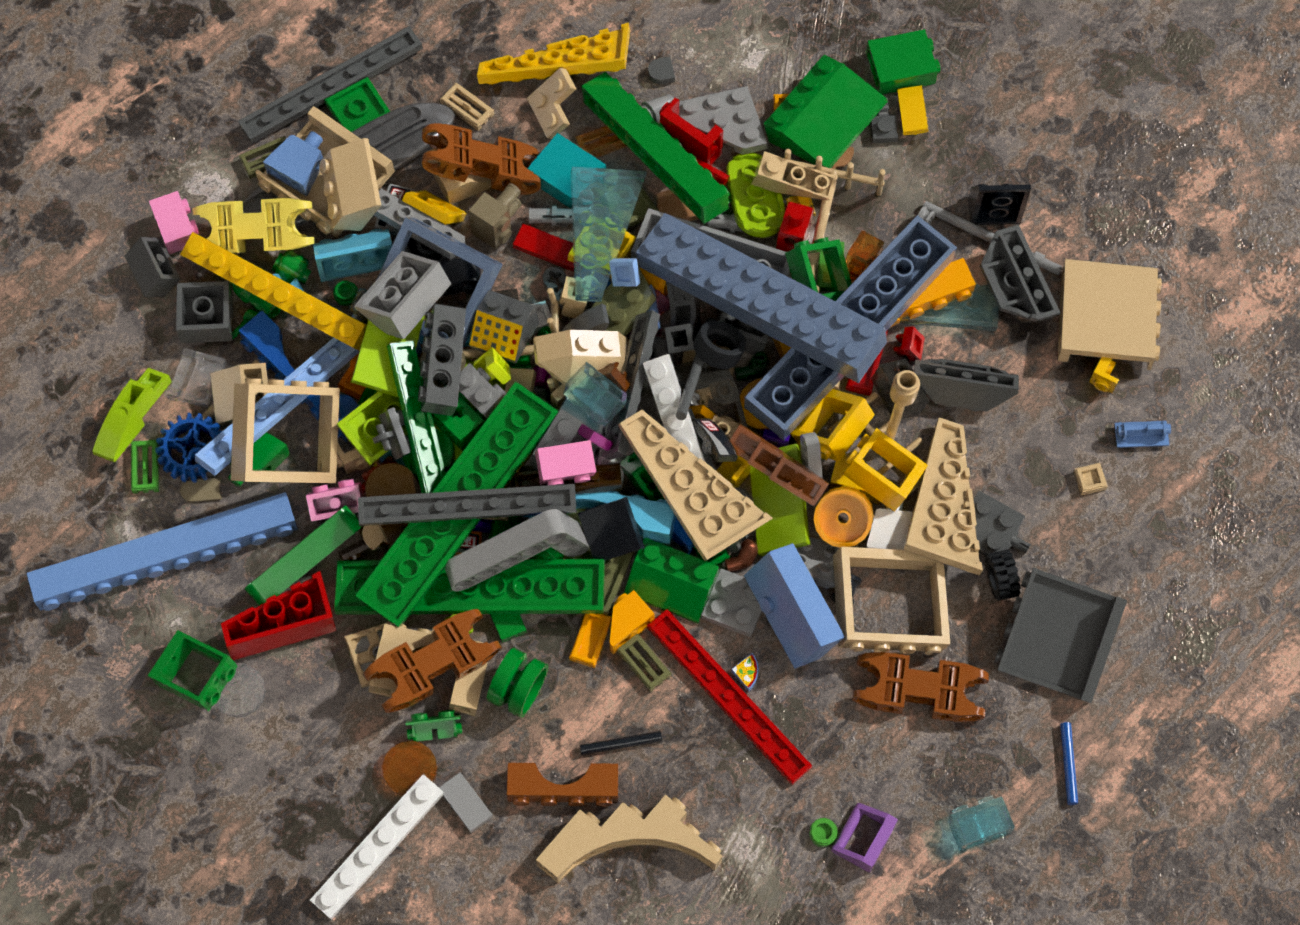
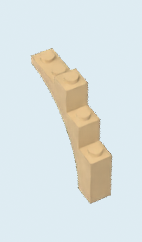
(625, 827)

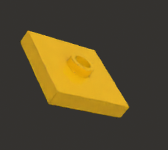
(434, 206)

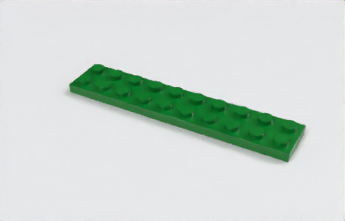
(484, 464)
(525, 588)

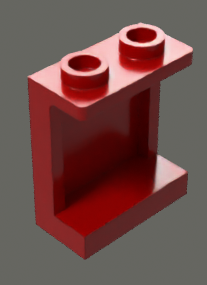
(703, 146)

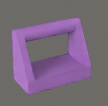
(864, 862)

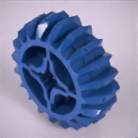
(171, 441)

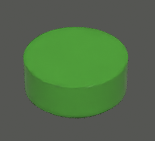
(823, 832)

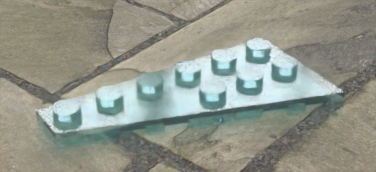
(600, 217)

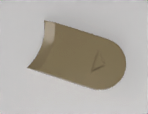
(201, 490)

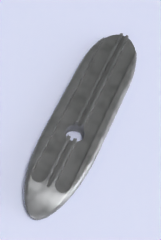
(392, 134)

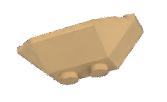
(569, 350)

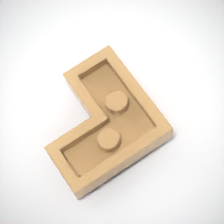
(547, 99)

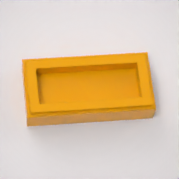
(590, 639)

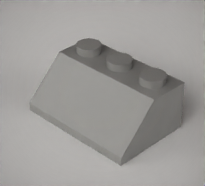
(403, 294)

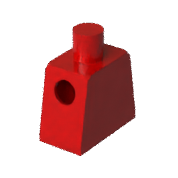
(794, 225)

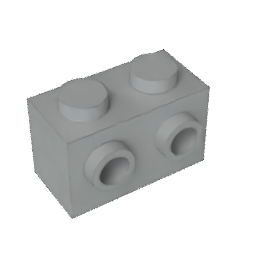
(479, 391)

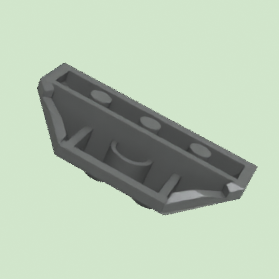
(1016, 277)
(965, 384)
(564, 431)

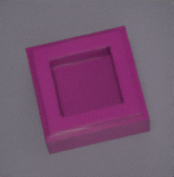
(595, 437)

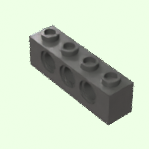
(452, 322)

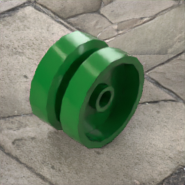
(517, 682)

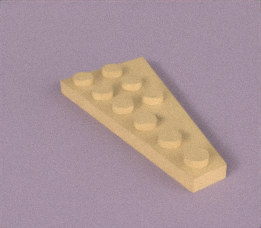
(697, 494)
(944, 506)

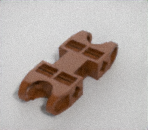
(479, 158)
(450, 650)
(920, 687)

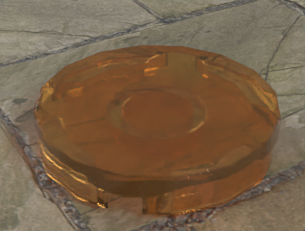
(406, 764)

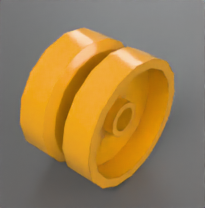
(845, 532)

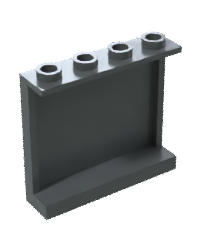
(1060, 634)

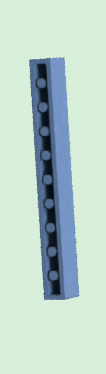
(161, 552)

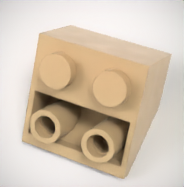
(223, 388)

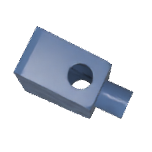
(296, 162)

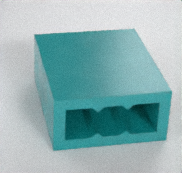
(555, 167)

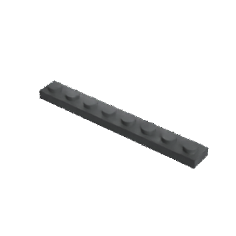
(302, 99)
(465, 504)

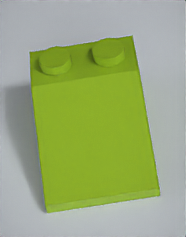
(361, 425)

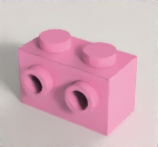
(173, 220)
(565, 463)
(326, 501)

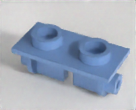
(1142, 434)

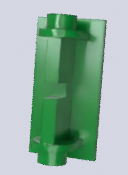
(423, 725)

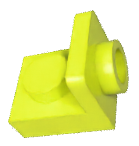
(494, 366)

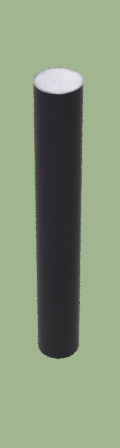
(619, 743)

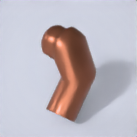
(745, 558)

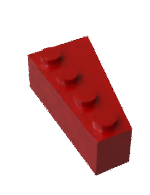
(281, 620)

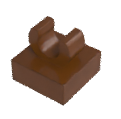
(615, 376)

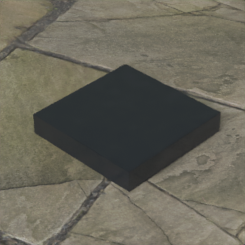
(611, 529)

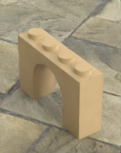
(465, 691)

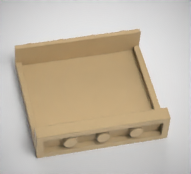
(333, 136)
(1109, 311)

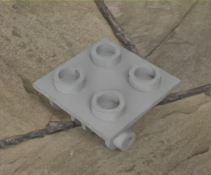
(819, 561)

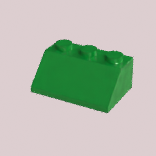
(672, 580)

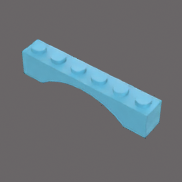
(652, 518)

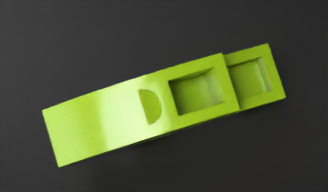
(126, 414)

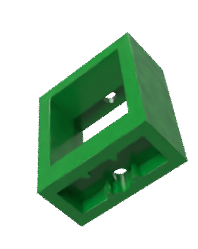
(834, 257)
(175, 656)

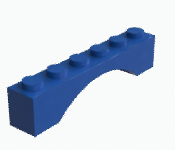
(266, 341)

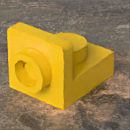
(1101, 376)

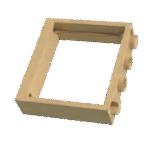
(244, 432)
(892, 559)

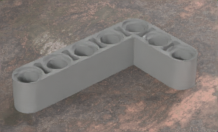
(515, 545)

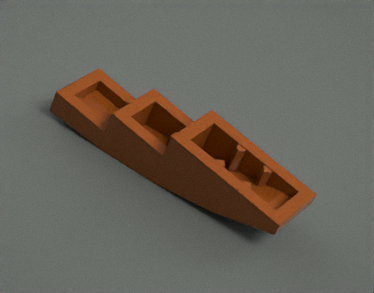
(778, 465)

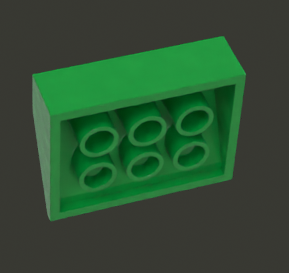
(824, 113)

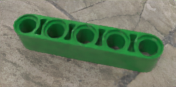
(304, 556)

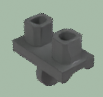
(391, 433)

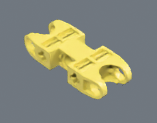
(273, 224)

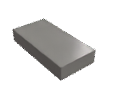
(465, 802)

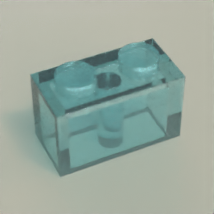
(594, 394)
(980, 823)

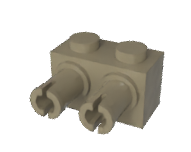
(492, 216)

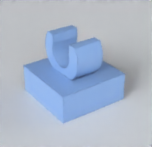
(624, 272)

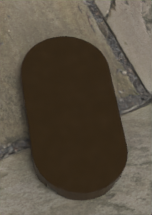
(391, 480)

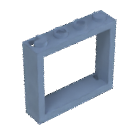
(490, 266)

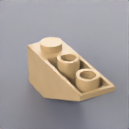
(792, 178)

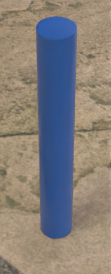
(1069, 763)

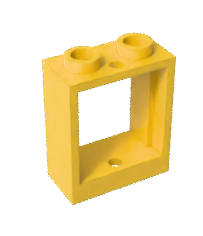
(856, 418)
(873, 481)

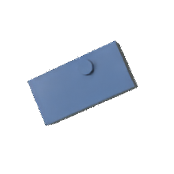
(794, 606)

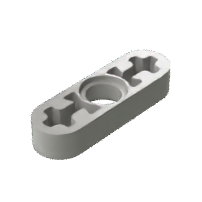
(811, 453)

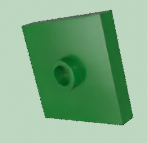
(356, 105)

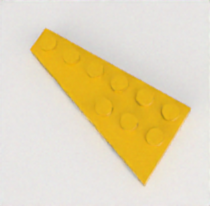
(577, 55)

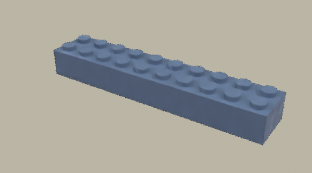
(878, 294)
(762, 297)

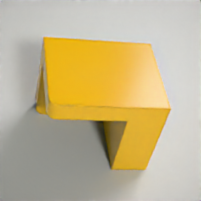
(735, 472)

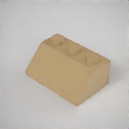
(350, 185)

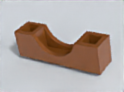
(528, 785)

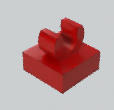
(912, 343)

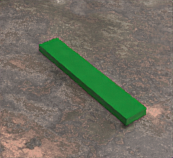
(418, 423)

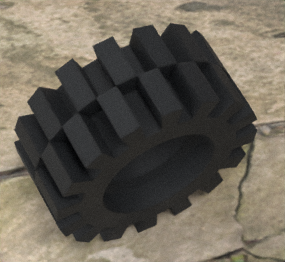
(1002, 575)

